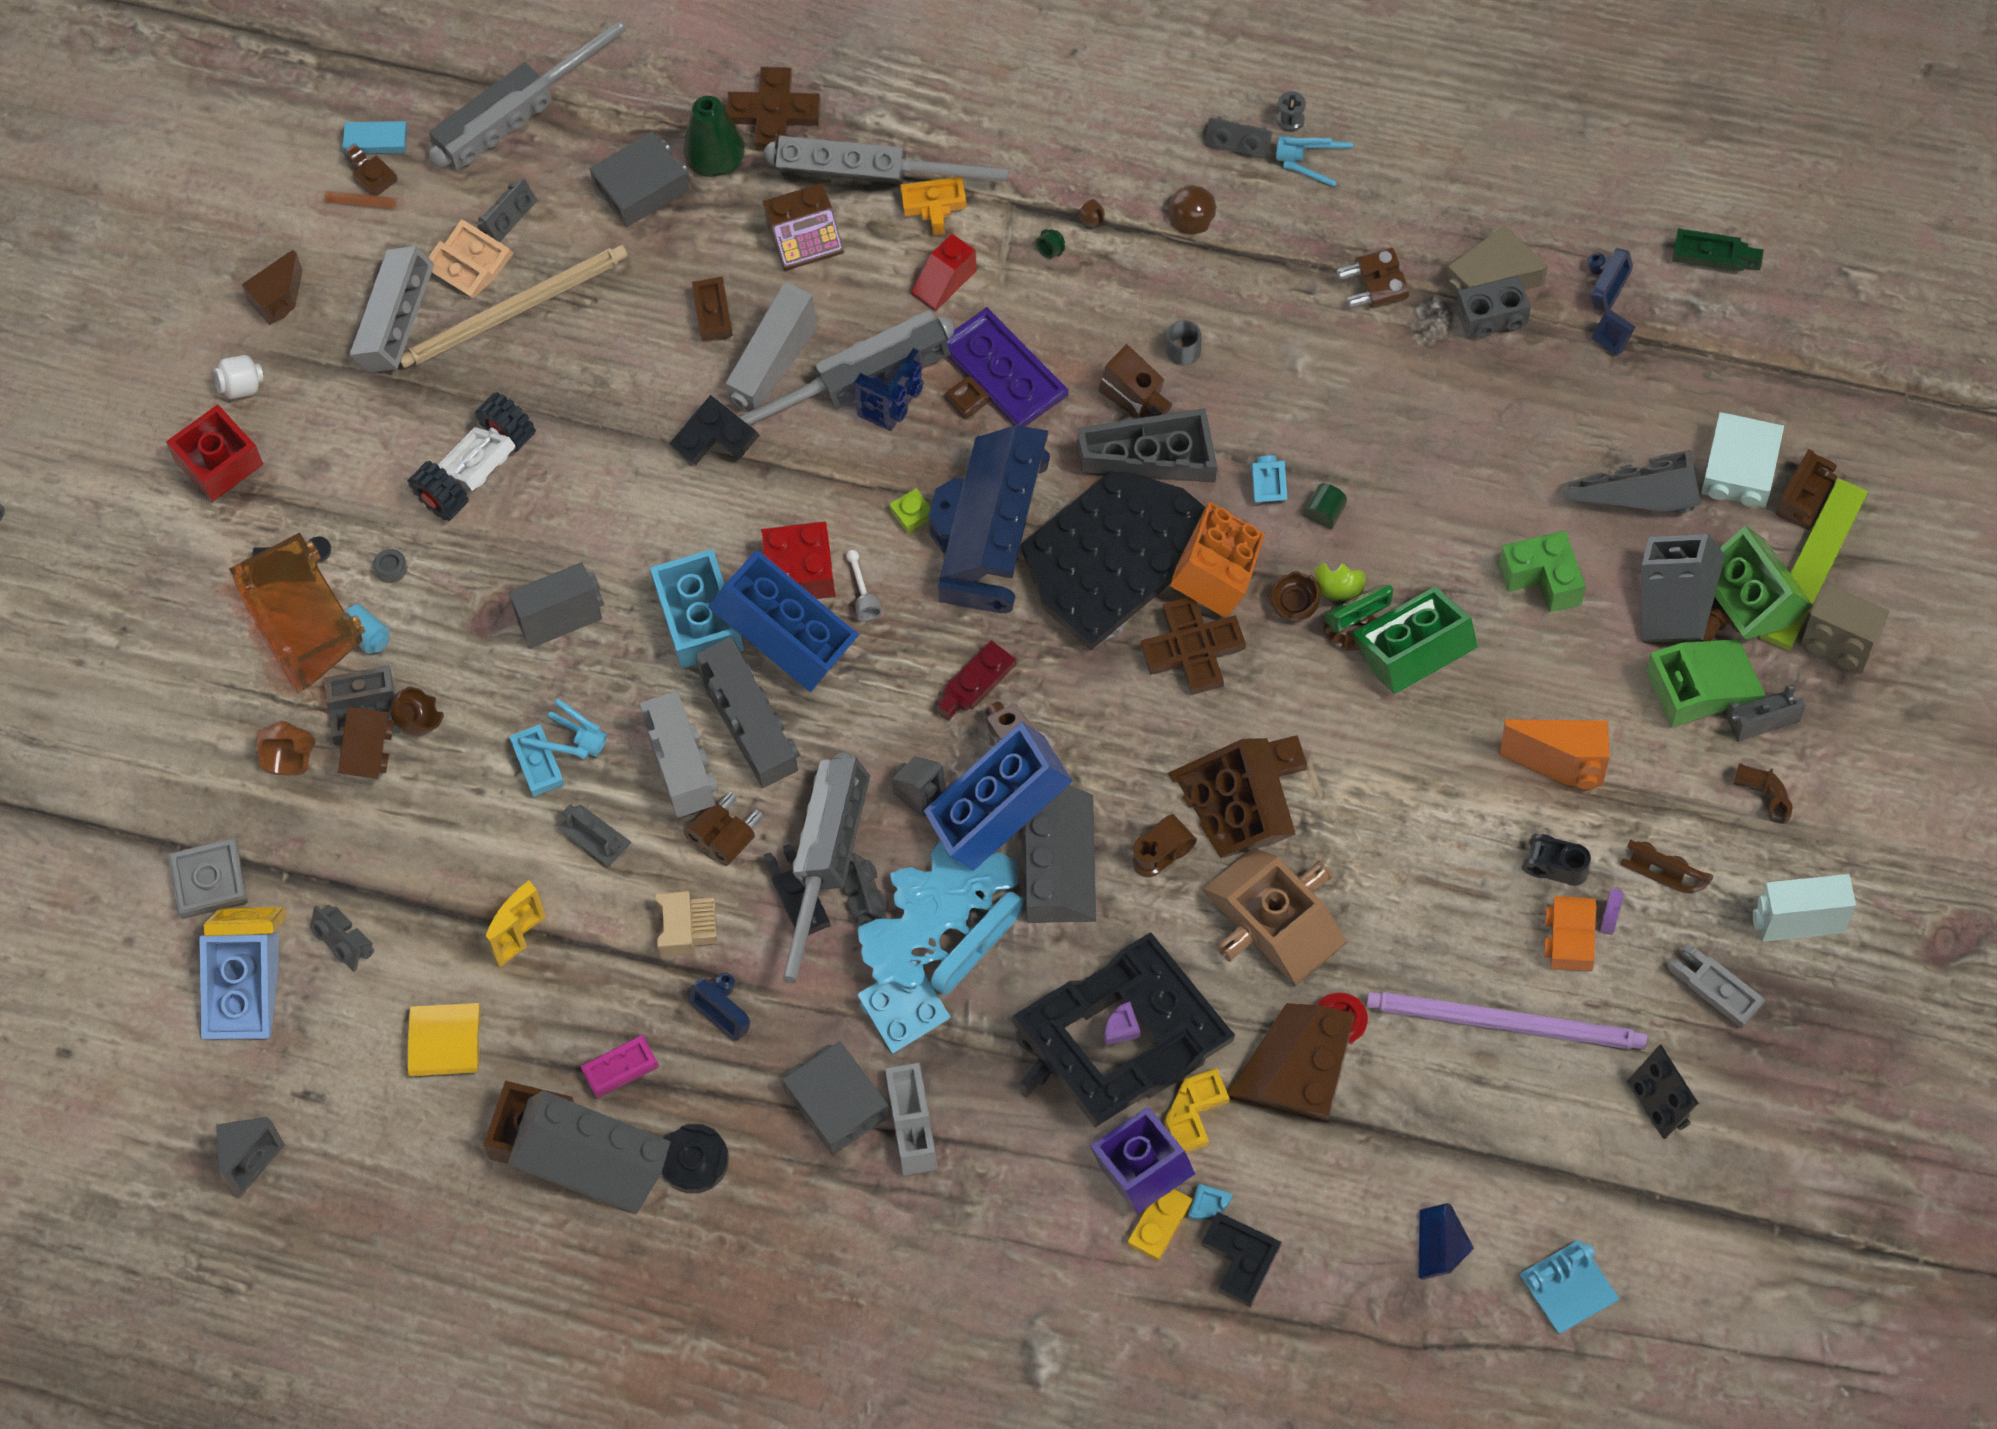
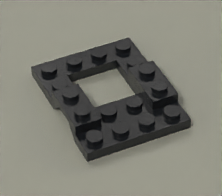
(1166, 1010)

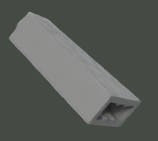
(773, 347)

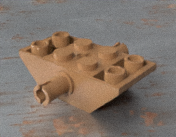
(1295, 936)

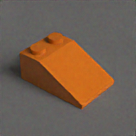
(1560, 749)

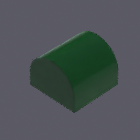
(1325, 505)

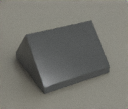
(246, 1151)

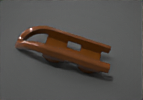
(1673, 867)

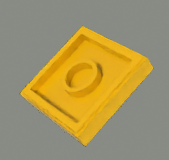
(245, 921)

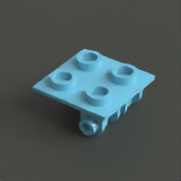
(903, 1012)
(1569, 1286)

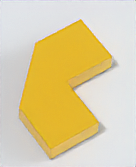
(1195, 1096)

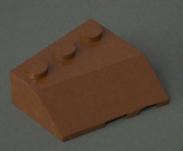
(1237, 797)
(1298, 1061)

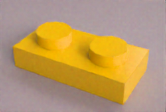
(1160, 1225)

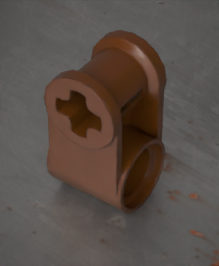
(1162, 846)

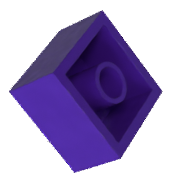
(1142, 1160)

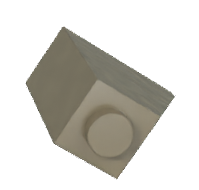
(1496, 259)

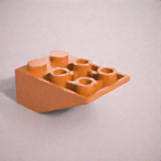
(1218, 560)

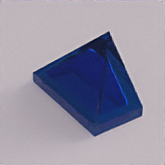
(1441, 1241)

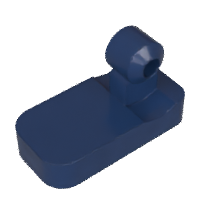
(1612, 279)
(716, 1007)

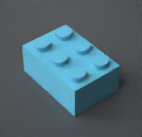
(684, 593)

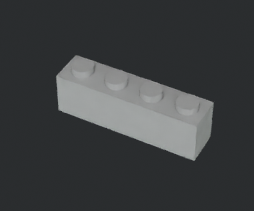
(392, 309)

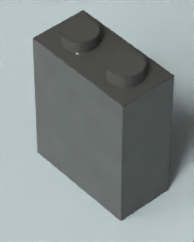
(640, 178)
(557, 604)
(835, 1097)

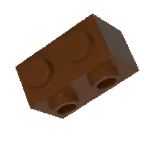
(364, 743)

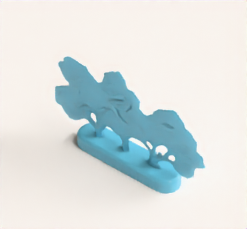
(934, 904)

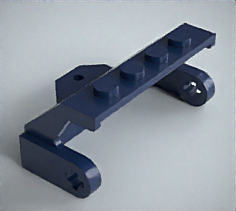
(985, 516)

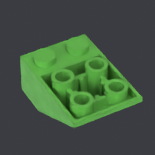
(1702, 679)

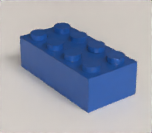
(783, 620)
(997, 796)

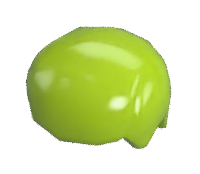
(1339, 584)

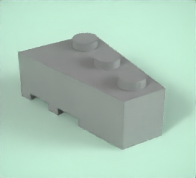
(678, 755)

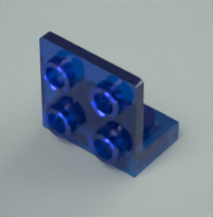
(889, 404)

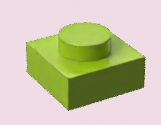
(911, 510)

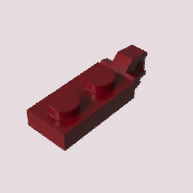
(976, 680)

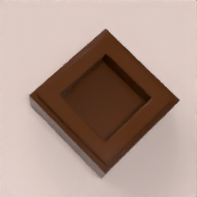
(967, 397)

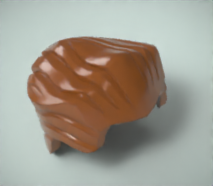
(284, 749)

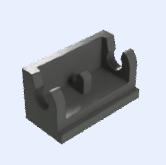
(1765, 714)

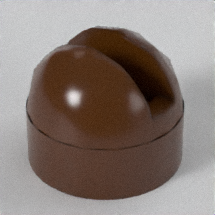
(1091, 213)

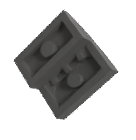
(360, 689)

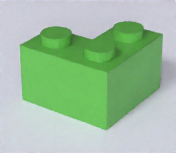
(1546, 563)

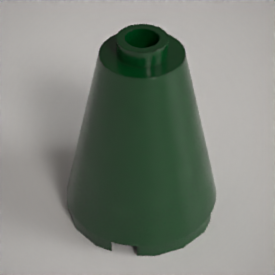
(712, 139)

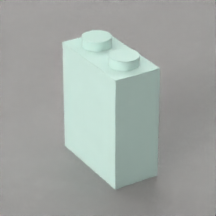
(1742, 460)
(1804, 907)

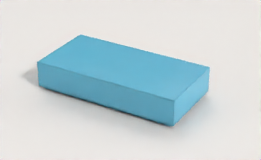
(376, 136)

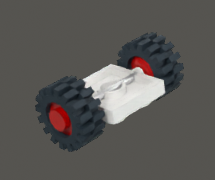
(473, 457)

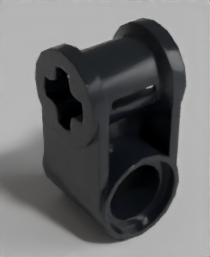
(1554, 860)

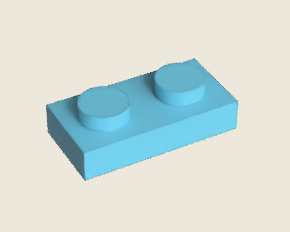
(537, 763)

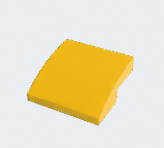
(514, 919)
(444, 1039)

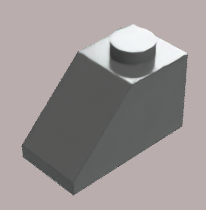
(918, 783)

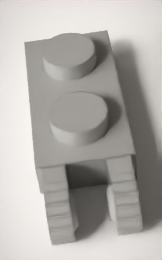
(1717, 986)

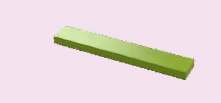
(1821, 551)

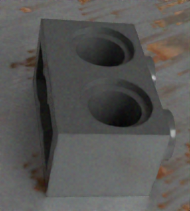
(1491, 301)

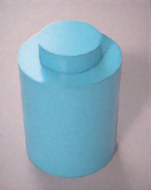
(376, 633)

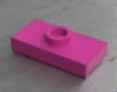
(619, 1066)

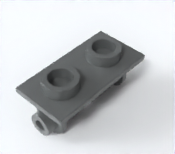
(1238, 137)
(509, 211)
(593, 834)
(870, 900)
(330, 927)

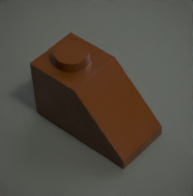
(275, 288)

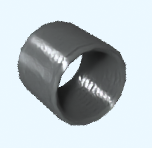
(1187, 330)

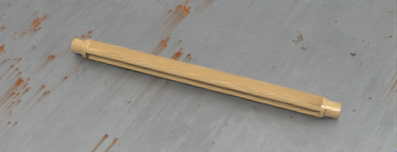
(513, 306)

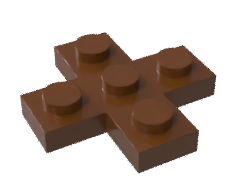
(773, 106)
(1193, 645)

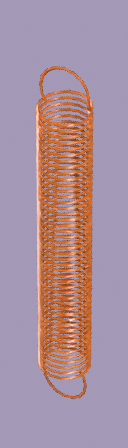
(358, 200)

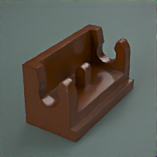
(1807, 490)

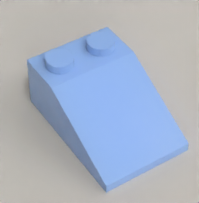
(238, 985)

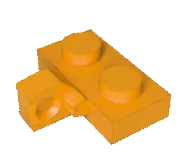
(934, 200)

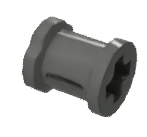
(1287, 111)

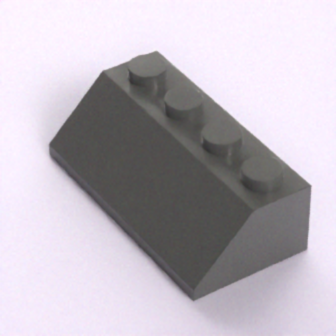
(1062, 860)
(588, 1152)

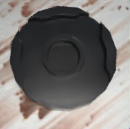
(695, 1159)

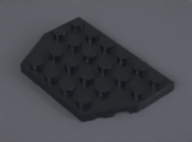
(1110, 552)

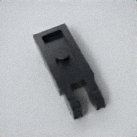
(792, 892)

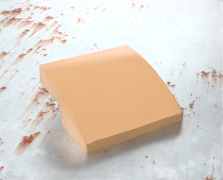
(469, 259)

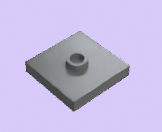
(208, 878)

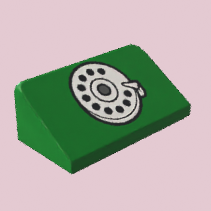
(1359, 607)

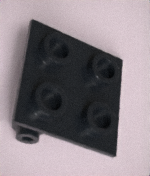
(1663, 1093)

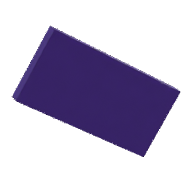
(1004, 368)

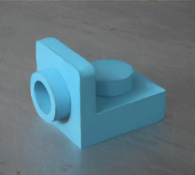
(1269, 479)

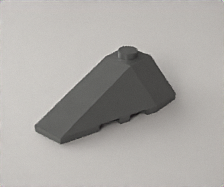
(1663, 485)

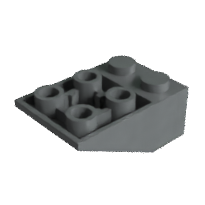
(1678, 586)

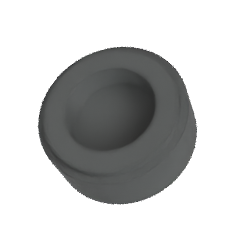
(390, 566)

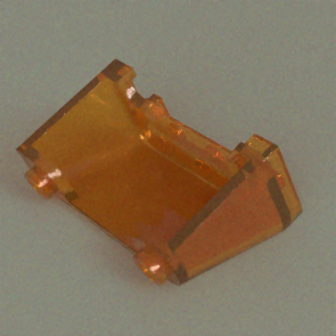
(296, 610)

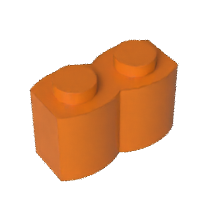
(1571, 933)

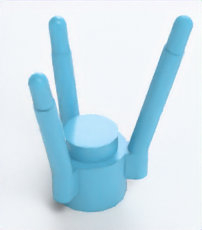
(1293, 149)
(588, 737)

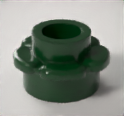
(1050, 243)

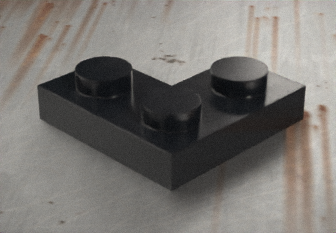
(713, 424)
(1250, 1254)

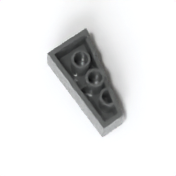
(1152, 447)
(747, 712)

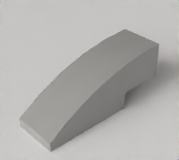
(911, 1119)

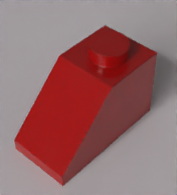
(945, 272)

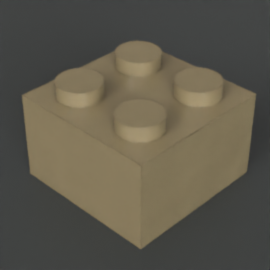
(1844, 628)

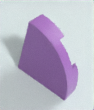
(1612, 911)
(1121, 1025)

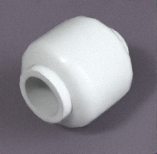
(238, 377)

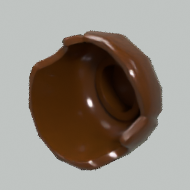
(1192, 209)
(1296, 596)
(415, 712)

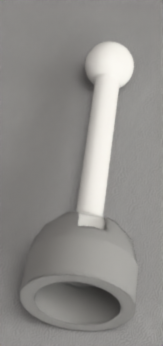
(867, 605)

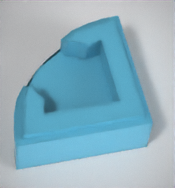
(1208, 1202)

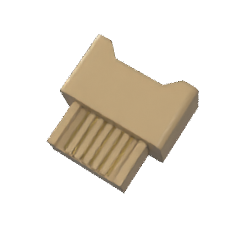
(685, 923)

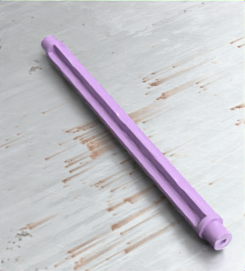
(1507, 1020)

